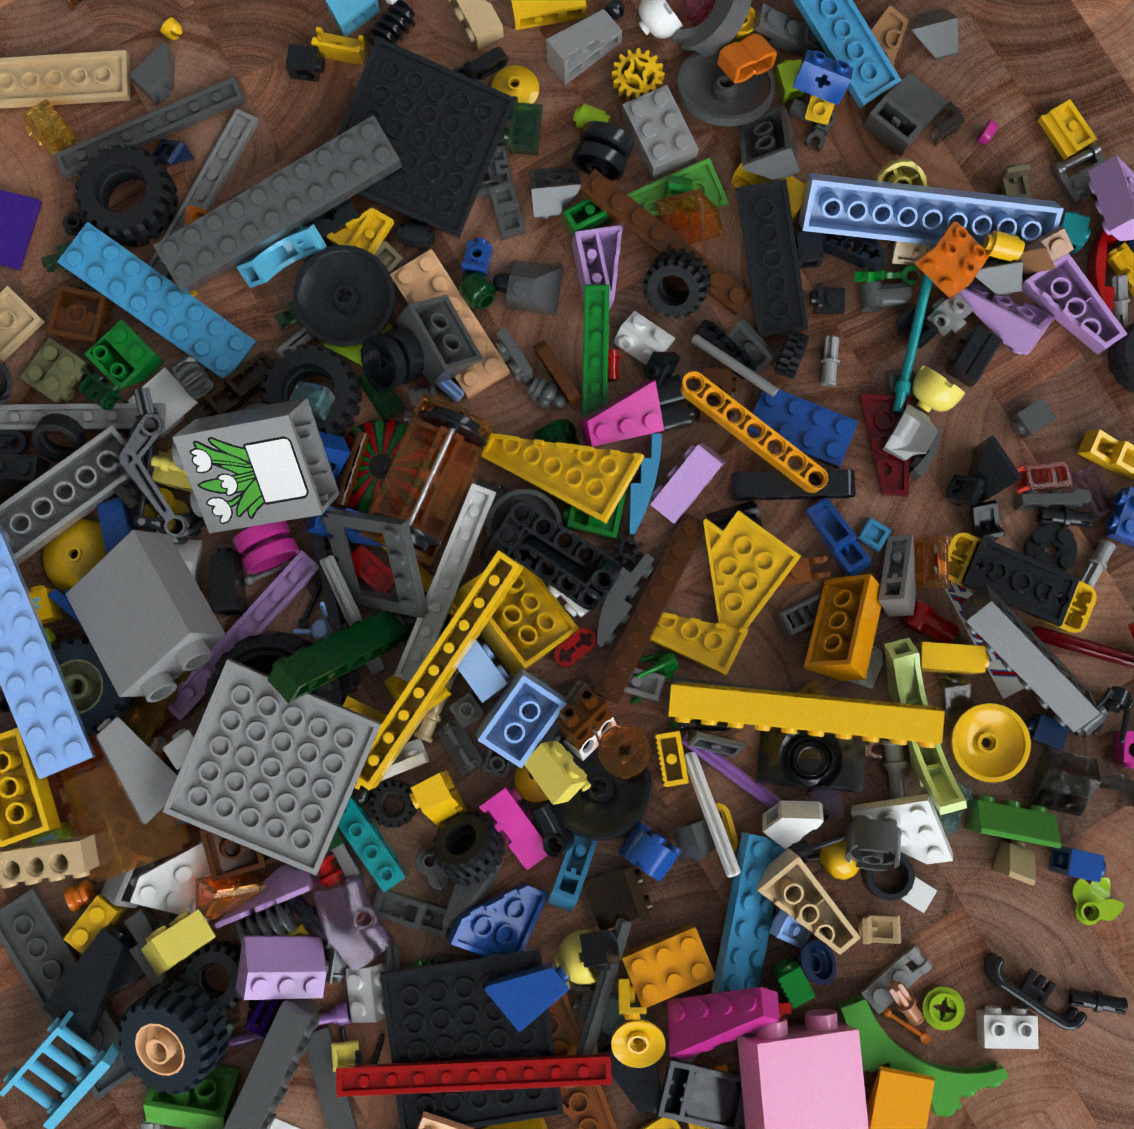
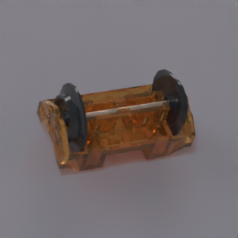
(439, 456)

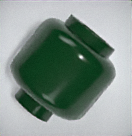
(477, 290)

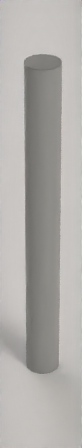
(735, 365)

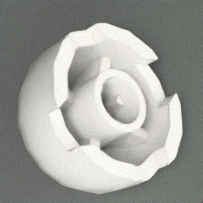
(658, 18)

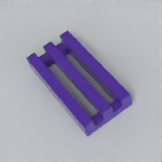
(255, 1014)

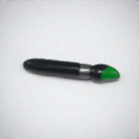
(696, 724)

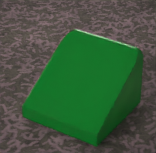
(677, 185)

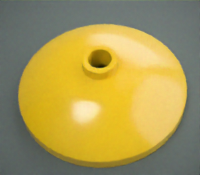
(57, 555)
(1007, 746)

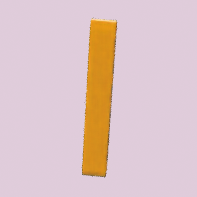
(766, 433)

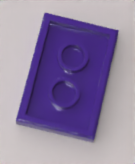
(17, 225)

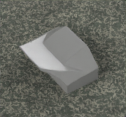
(911, 434)

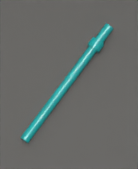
(903, 385)

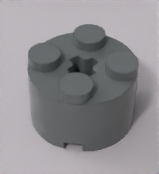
(873, 843)

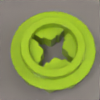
(949, 1018)

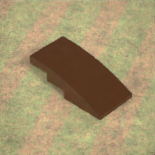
(230, 858)

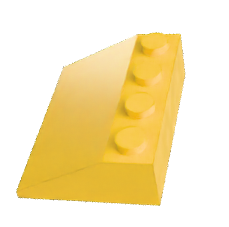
(525, 623)

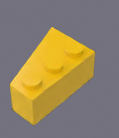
(438, 798)

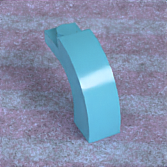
(272, 259)

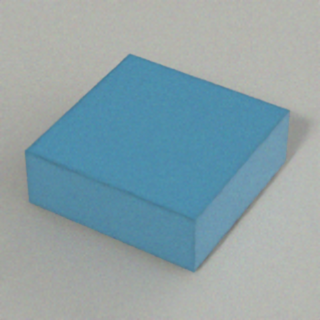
(873, 534)

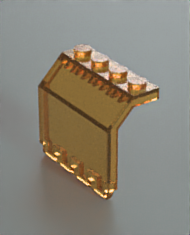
(120, 837)

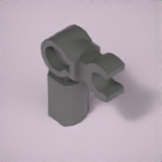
(798, 110)

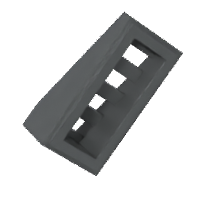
(787, 621)

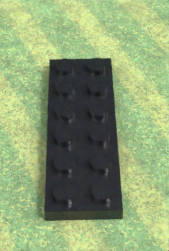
(772, 258)

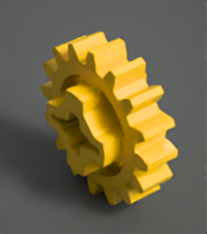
(644, 68)

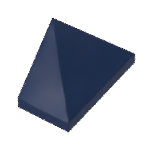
(172, 152)

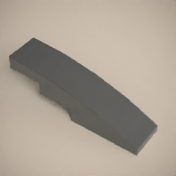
(411, 912)

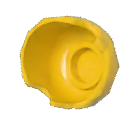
(834, 861)

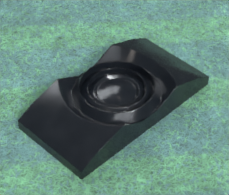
(811, 761)
(701, 1096)

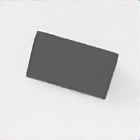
(714, 743)

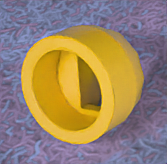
(171, 29)

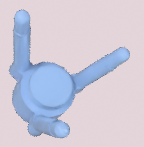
(320, 628)

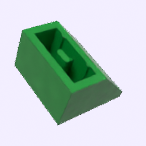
(124, 356)

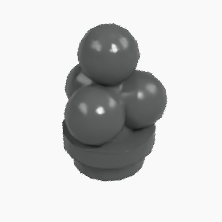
(546, 394)

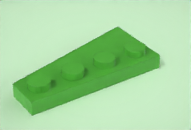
(703, 178)

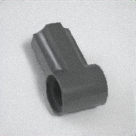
(877, 296)

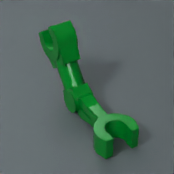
(880, 275)

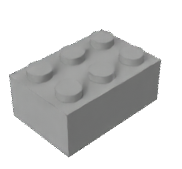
(659, 132)

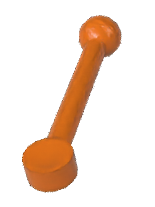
(923, 1036)

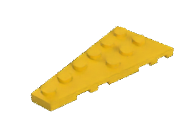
(573, 473)

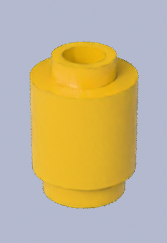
(1003, 246)

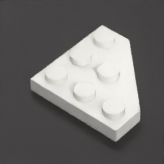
(920, 826)
(173, 882)

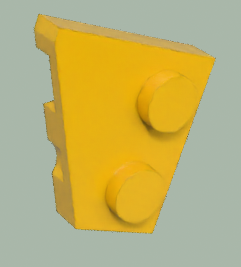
(364, 232)

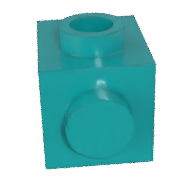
(1076, 229)

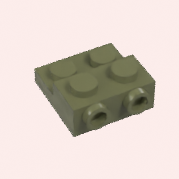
(55, 372)

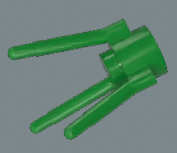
(665, 664)

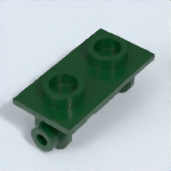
(94, 388)

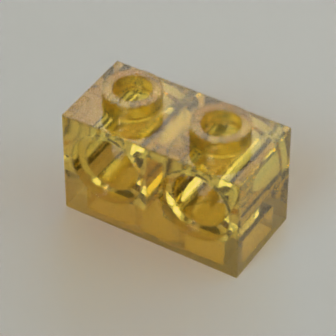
(48, 128)

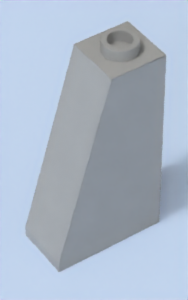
(138, 769)

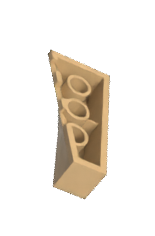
(801, 896)

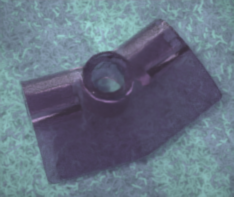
(352, 939)

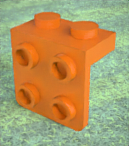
(953, 260)

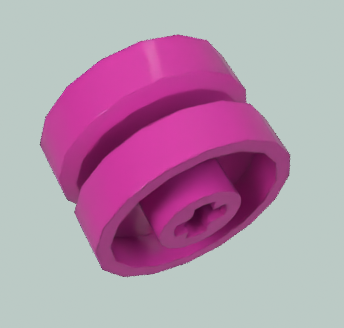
(265, 546)

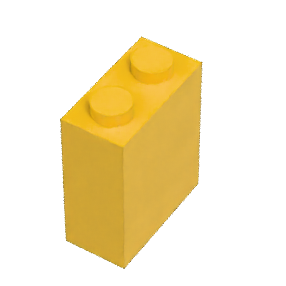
(952, 658)

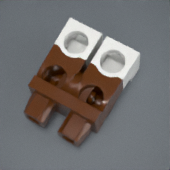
(584, 721)

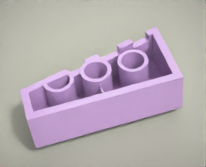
(1075, 304)

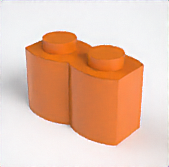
(747, 58)

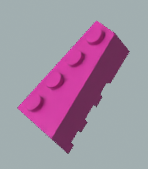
(716, 1018)

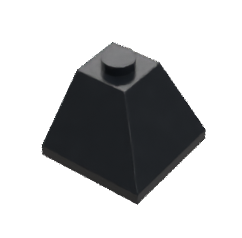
(993, 467)

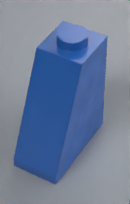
(115, 522)
(528, 992)

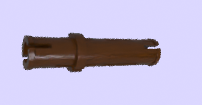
(360, 440)

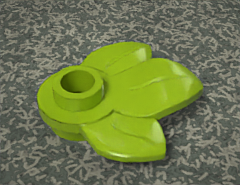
(1097, 897)

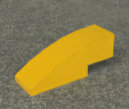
(1108, 452)

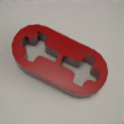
(571, 642)

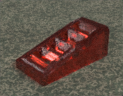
(1030, 482)

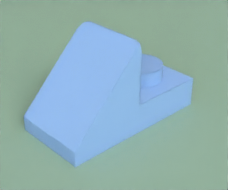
(788, 929)

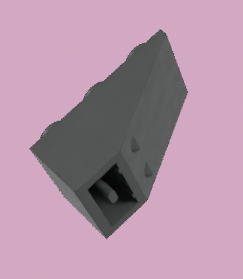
(904, 114)

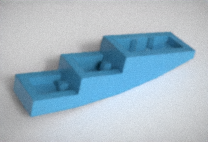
(641, 492)

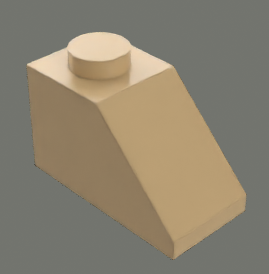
(1016, 862)

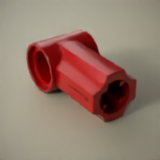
(931, 624)

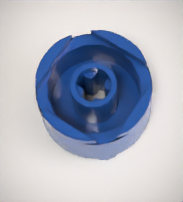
(649, 851)

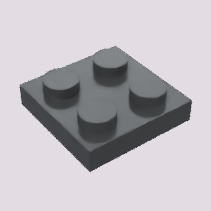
(510, 352)

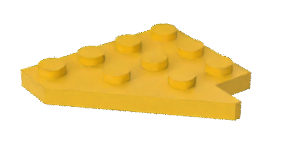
(745, 568)

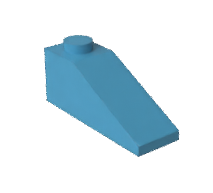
(572, 874)

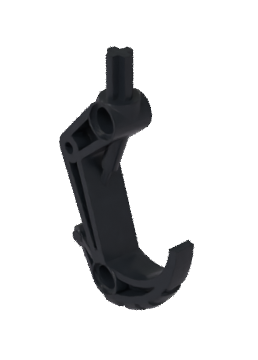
(128, 459)

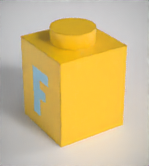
(45, 606)

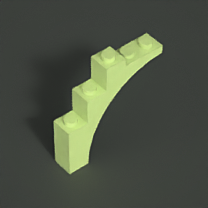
(926, 764)

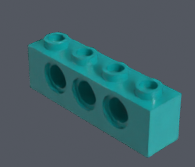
(371, 846)

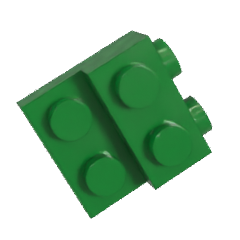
(583, 523)

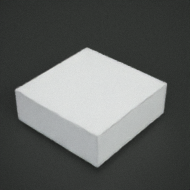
(920, 895)

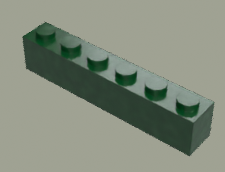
(336, 655)

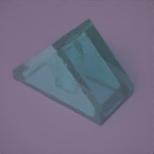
(319, 397)

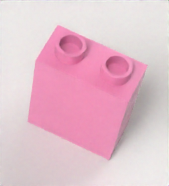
(803, 1075)

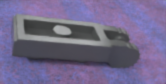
(1052, 500)

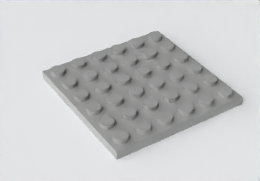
(271, 768)

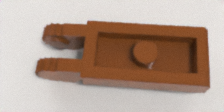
(801, 572)

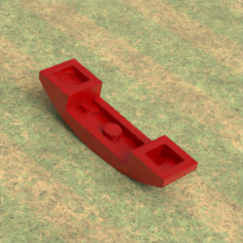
(1097, 266)

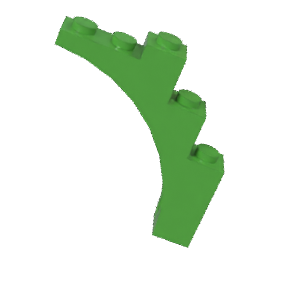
(879, 1049)

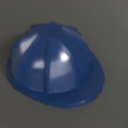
(818, 962)

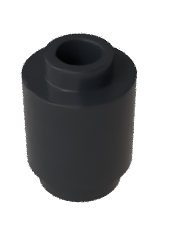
(416, 235)

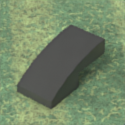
(507, 210)

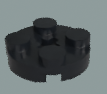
(1061, 539)

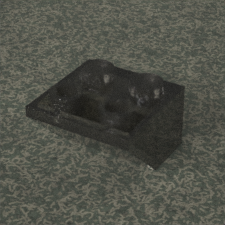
(1064, 781)

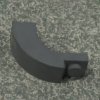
(716, 30)

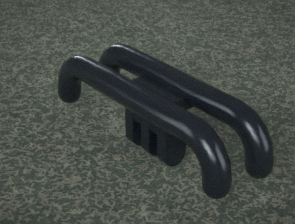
(1033, 994)

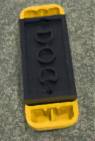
(1021, 582)

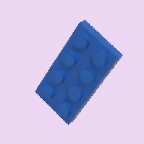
(807, 426)

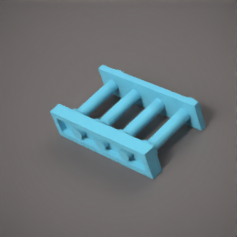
(71, 1093)

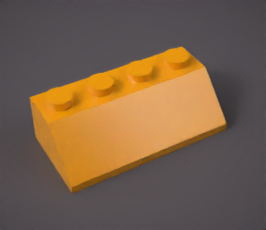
(845, 628)

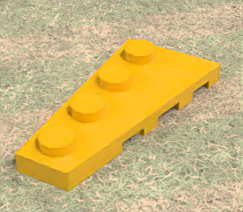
(700, 641)

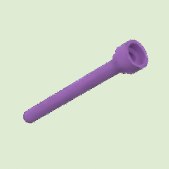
(338, 1015)

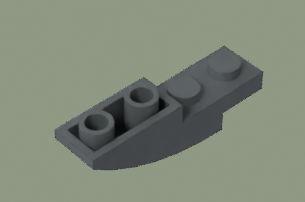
(785, 31)
(615, 608)

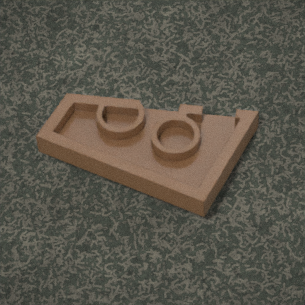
(890, 32)

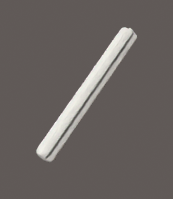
(711, 815)

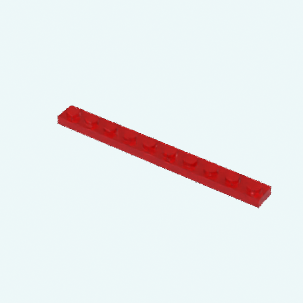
(473, 1075)

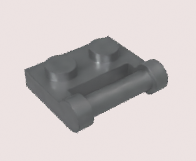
(1076, 186)

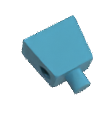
(352, 13)

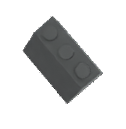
(769, 145)
(441, 336)

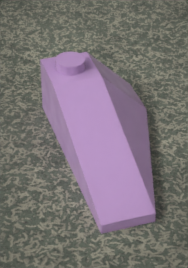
(1015, 324)
(280, 886)

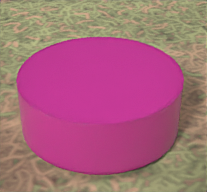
(987, 132)

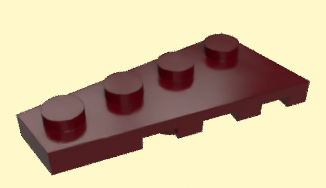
(879, 423)

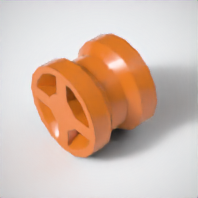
(79, 895)

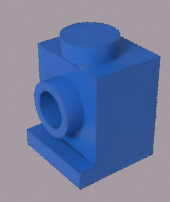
(481, 264)

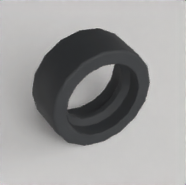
(61, 423)
(897, 893)

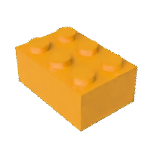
(668, 965)

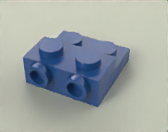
(1121, 521)

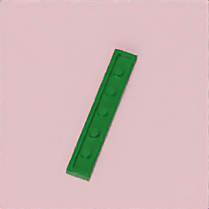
(595, 348)

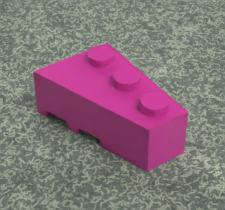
(626, 417)
(516, 826)

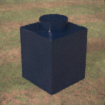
(1047, 731)

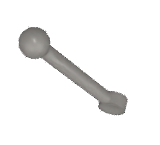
(248, 580)

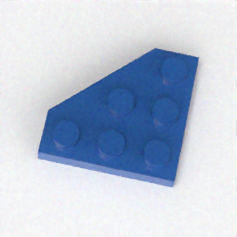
(501, 922)

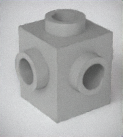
(950, 314)

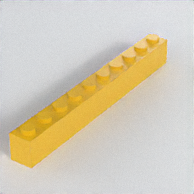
(439, 666)

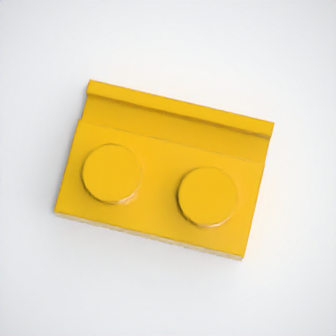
(1067, 129)

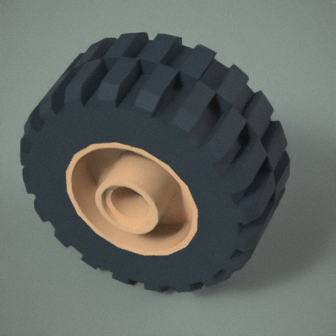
(173, 1037)

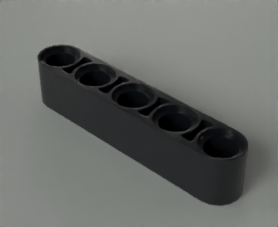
(776, 486)

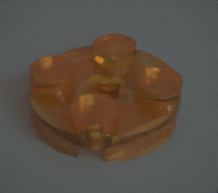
(623, 736)

